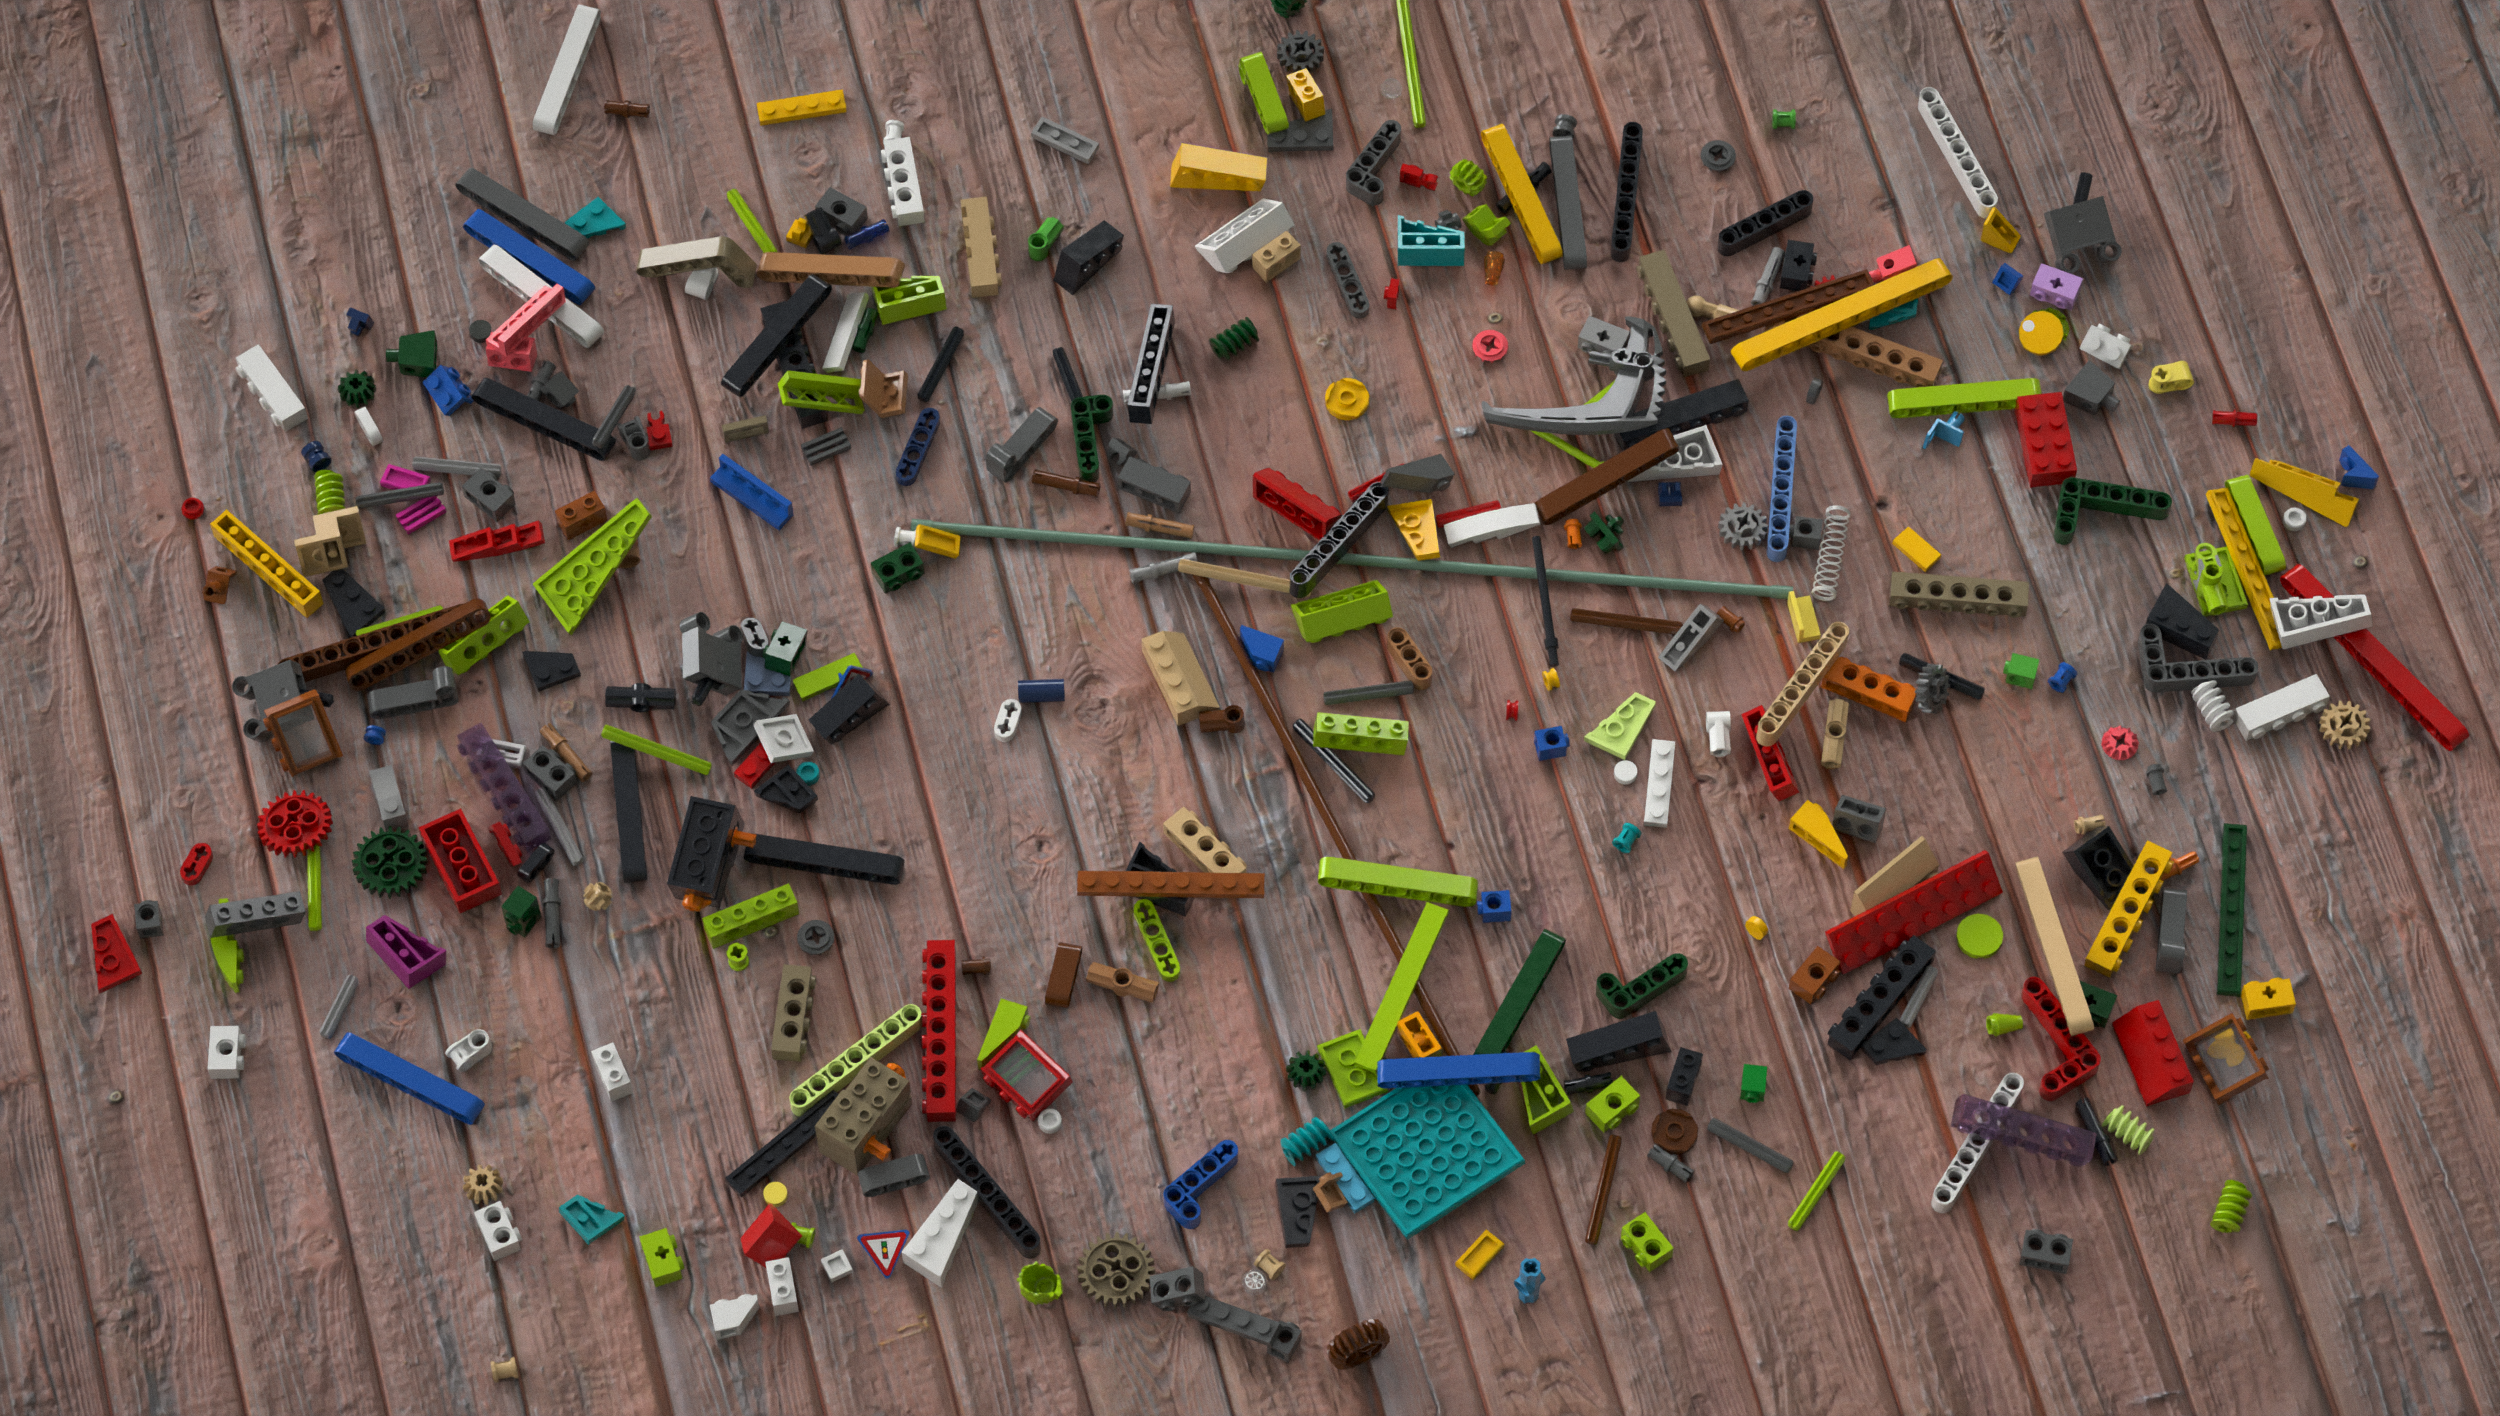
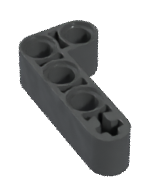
(1386, 138)
(1008, 459)
(416, 696)
(2171, 931)

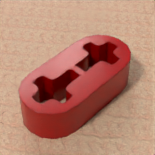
(200, 866)

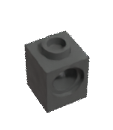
(560, 390)
(1811, 525)
(150, 927)
(1286, 1350)

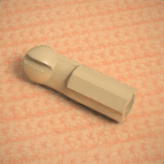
(1700, 307)

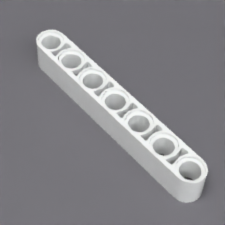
(566, 69)
(1957, 143)
(527, 284)
(1971, 1151)

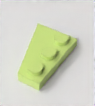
(1623, 727)

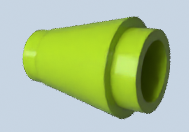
(2003, 1023)

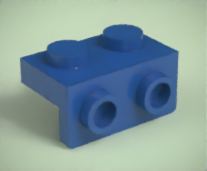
(447, 389)

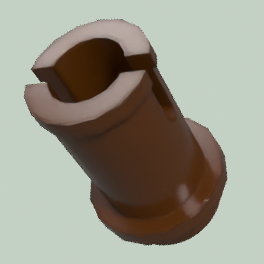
(976, 966)

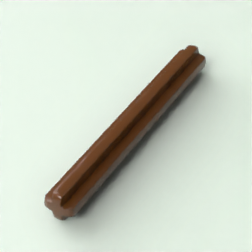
(1625, 621)
(1603, 1189)

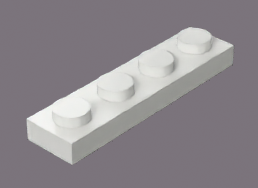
(1659, 783)

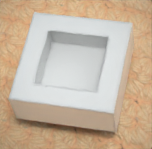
(836, 1265)

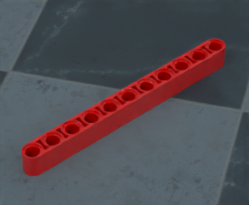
(2385, 668)

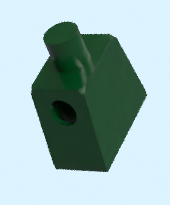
(415, 354)

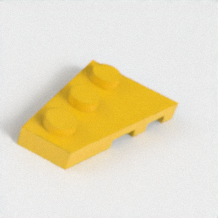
(1418, 527)

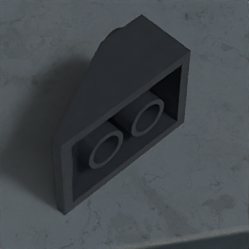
(2100, 864)

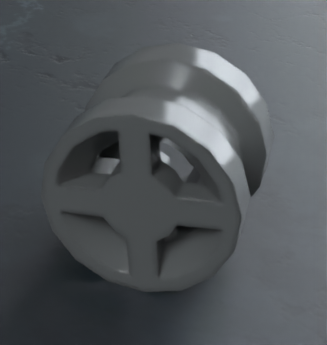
(1564, 125)

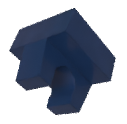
(358, 321)
(1669, 494)

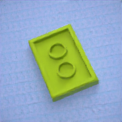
(2229, 580)
(1350, 1081)

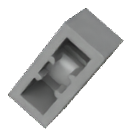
(1602, 337)

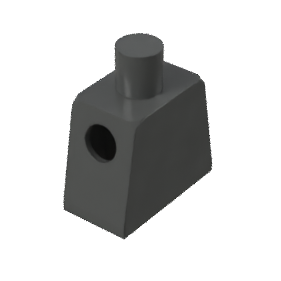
(2091, 390)

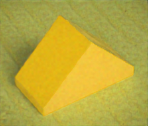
(1999, 232)

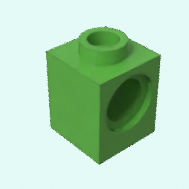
(2021, 670)

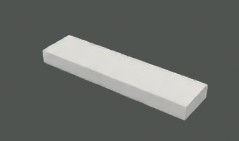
(845, 332)

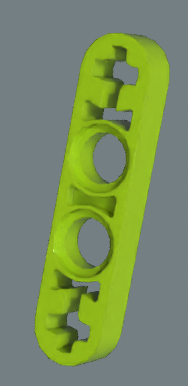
(1156, 940)

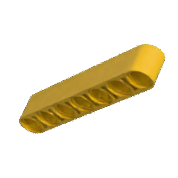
(1521, 194)

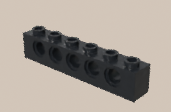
(795, 354)
(1151, 364)
(1848, 1042)

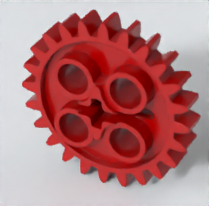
(294, 823)

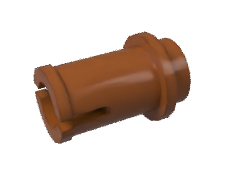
(1734, 622)

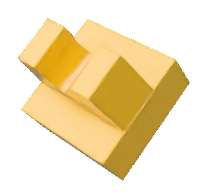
(800, 233)

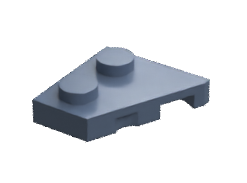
(765, 680)

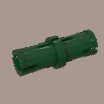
(865, 330)

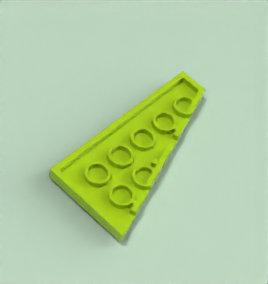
(582, 574)

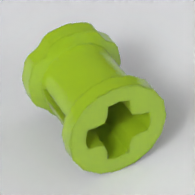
(735, 963)
(807, 1235)

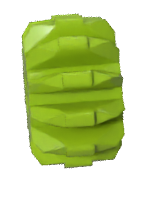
(1468, 177)

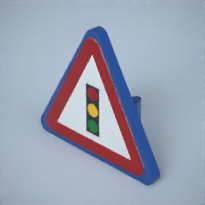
(850, 673)
(884, 1248)

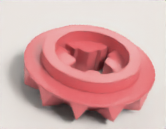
(1486, 338)
(2123, 751)

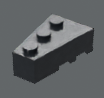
(2182, 623)
(848, 709)

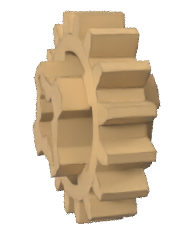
(2350, 733)

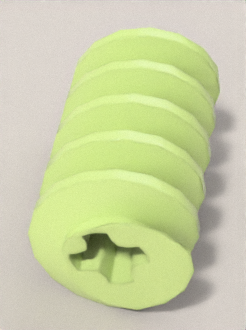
(2129, 1129)

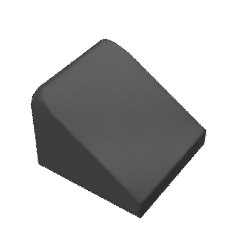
(972, 1104)

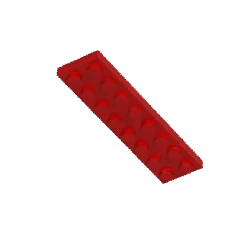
(1914, 911)

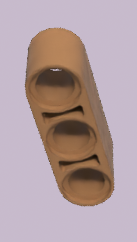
(1405, 649)

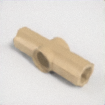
(1834, 745)

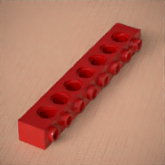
(942, 1108)

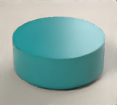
(809, 772)

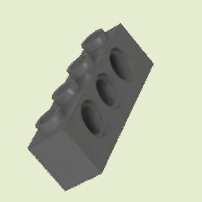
(255, 914)

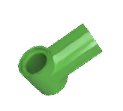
(1044, 238)

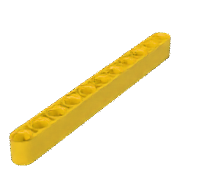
(1841, 314)

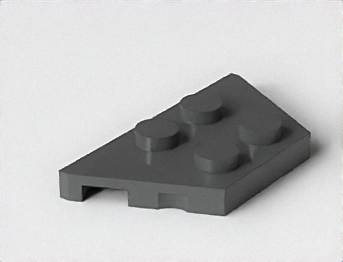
(736, 721)

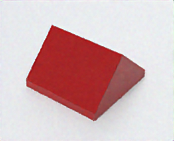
(769, 1237)

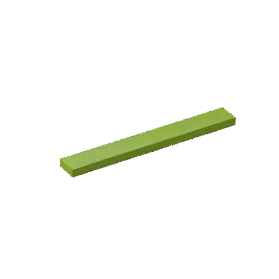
(1401, 987)

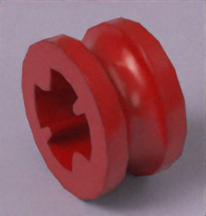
(1512, 710)

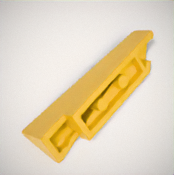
(2306, 488)

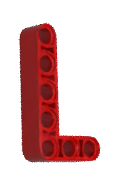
(2062, 1038)

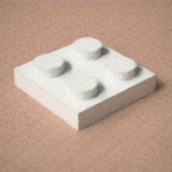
(783, 738)

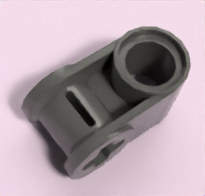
(634, 435)

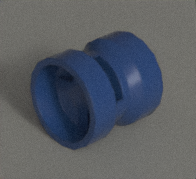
(316, 456)

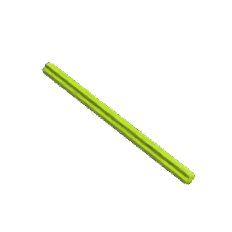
(1411, 63)

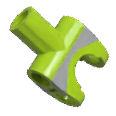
(2208, 579)

